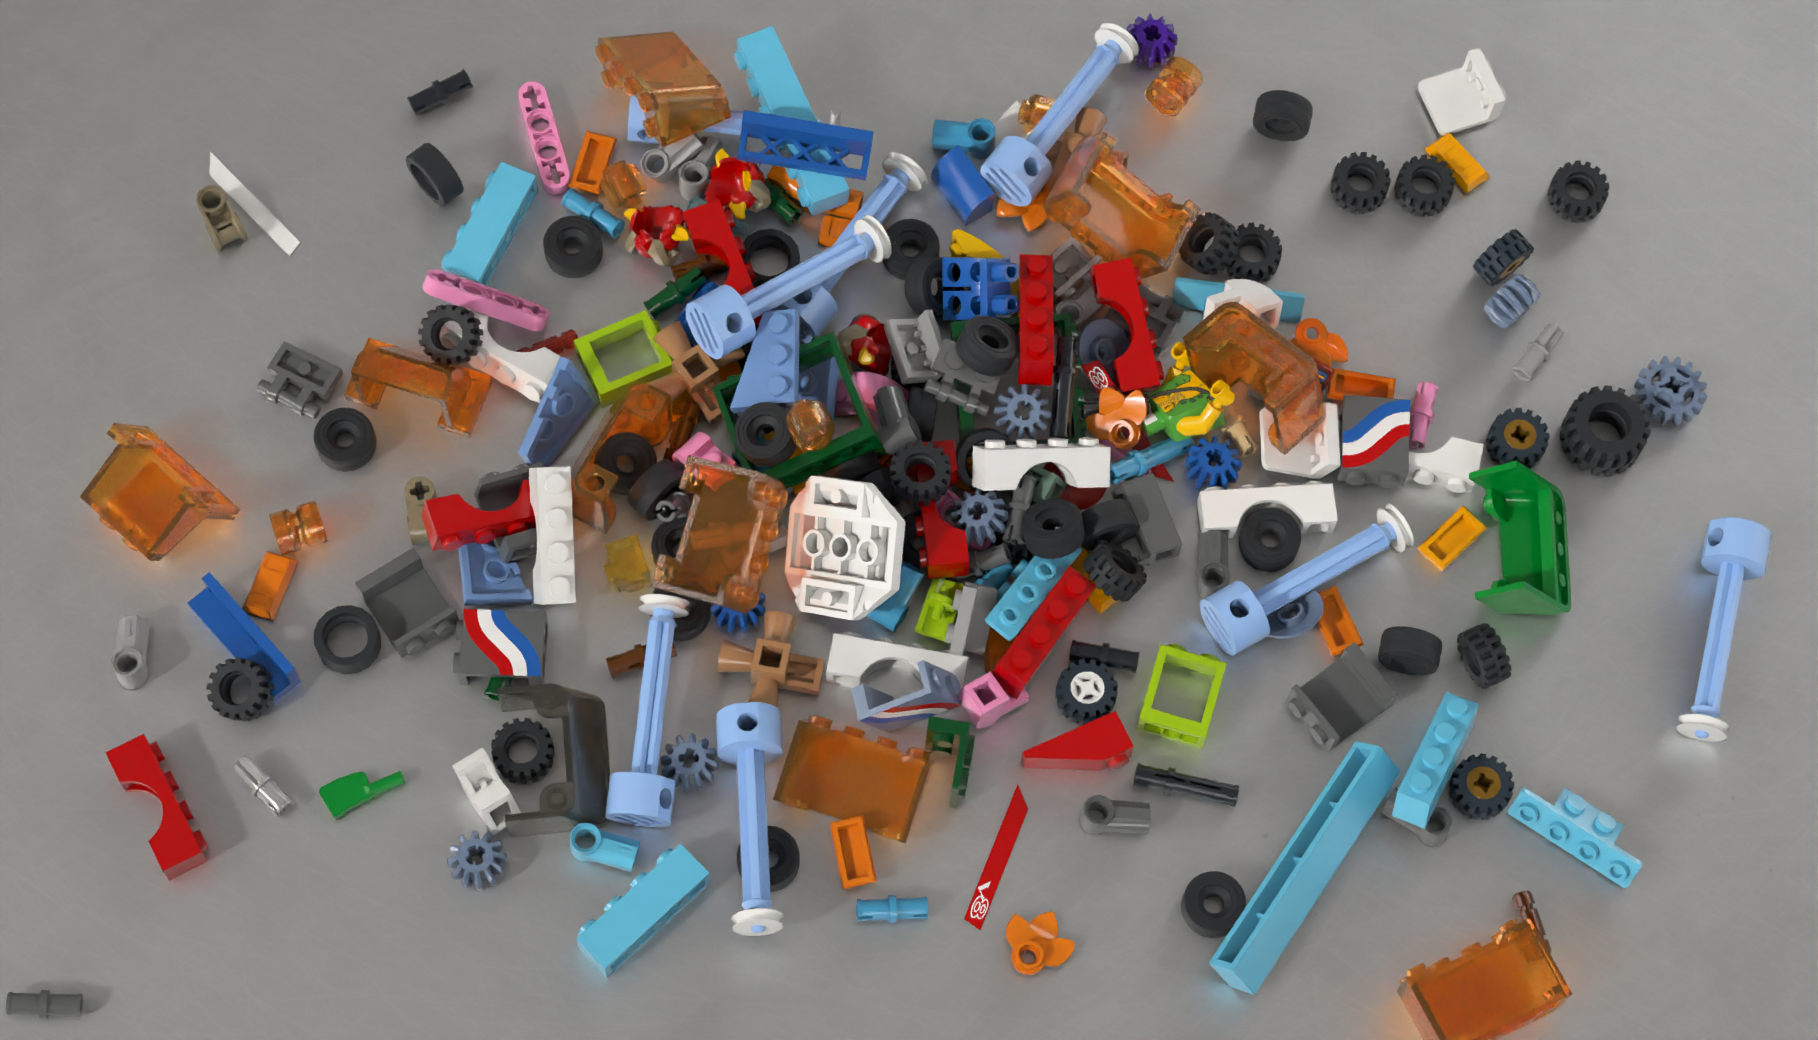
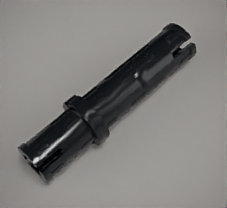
(1064, 380)
(1185, 784)

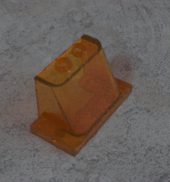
(455, 387)
(152, 493)

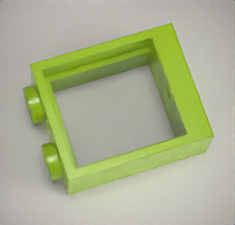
(586, 345)
(1170, 725)

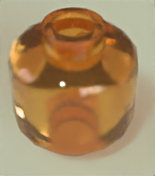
(1033, 110)
(623, 185)
(810, 424)

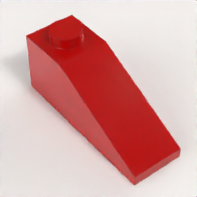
(1088, 747)

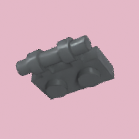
(1157, 320)
(952, 368)
(304, 371)

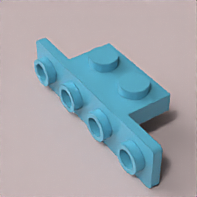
(1194, 293)
(1023, 596)
(1579, 831)

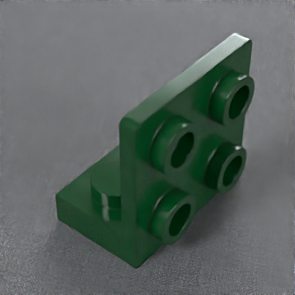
(950, 738)

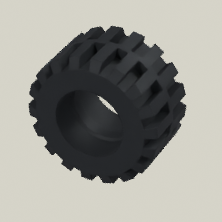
(1616, 410)

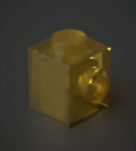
(626, 564)

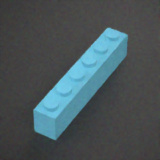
(781, 94)

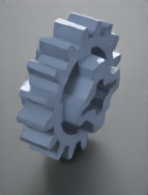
(1673, 387)

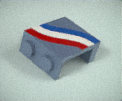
(889, 715)

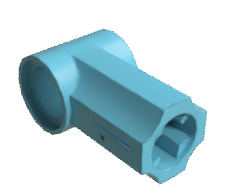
(608, 847)

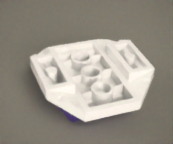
(843, 548)

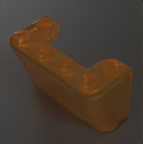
(666, 80)
(639, 411)
(724, 535)
(854, 777)

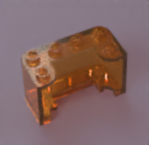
(1116, 210)
(1242, 347)
(1487, 988)

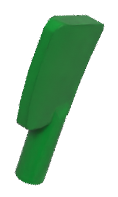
(354, 790)

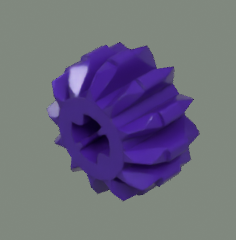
(1154, 40)

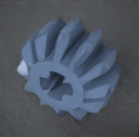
(1512, 301)
(1010, 407)
(991, 519)
(700, 768)
(485, 849)

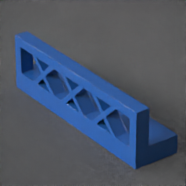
(807, 134)
(241, 635)

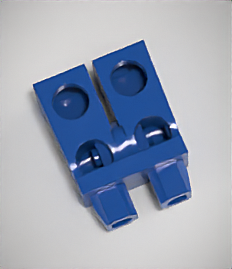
(989, 285)

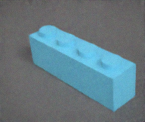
(491, 224)
(1435, 760)
(643, 909)

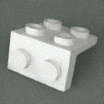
(1464, 95)
(1310, 458)

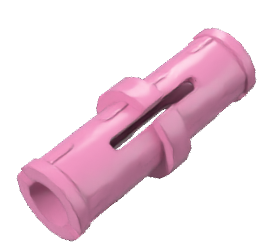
(1422, 414)

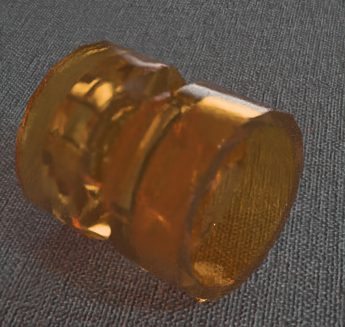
(1176, 84)
(298, 528)

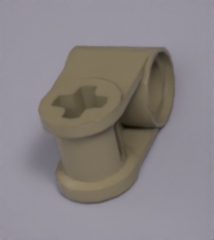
(221, 221)
(414, 507)

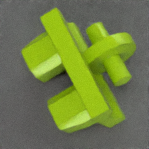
(937, 609)

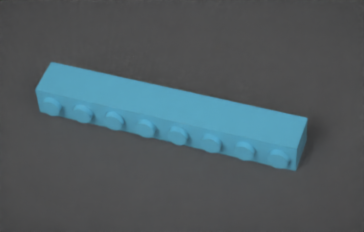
(1304, 867)

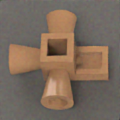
(1088, 123)
(691, 370)
(772, 662)

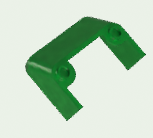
(1531, 541)

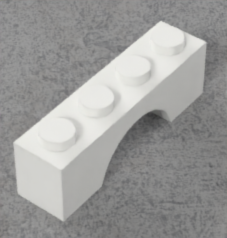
(522, 371)
(1002, 465)
(1447, 465)
(1309, 504)
(555, 543)
(856, 658)

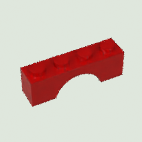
(712, 235)
(1117, 287)
(1035, 320)
(454, 522)
(944, 545)
(1043, 632)
(140, 770)

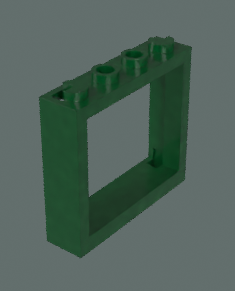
(1065, 327)
(839, 449)

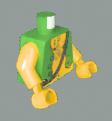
(1184, 403)

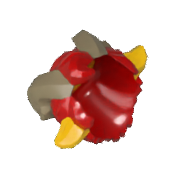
(737, 185)
(656, 233)
(867, 344)

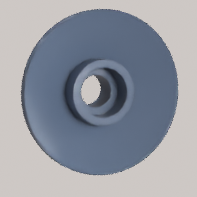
(1103, 342)
(1296, 616)

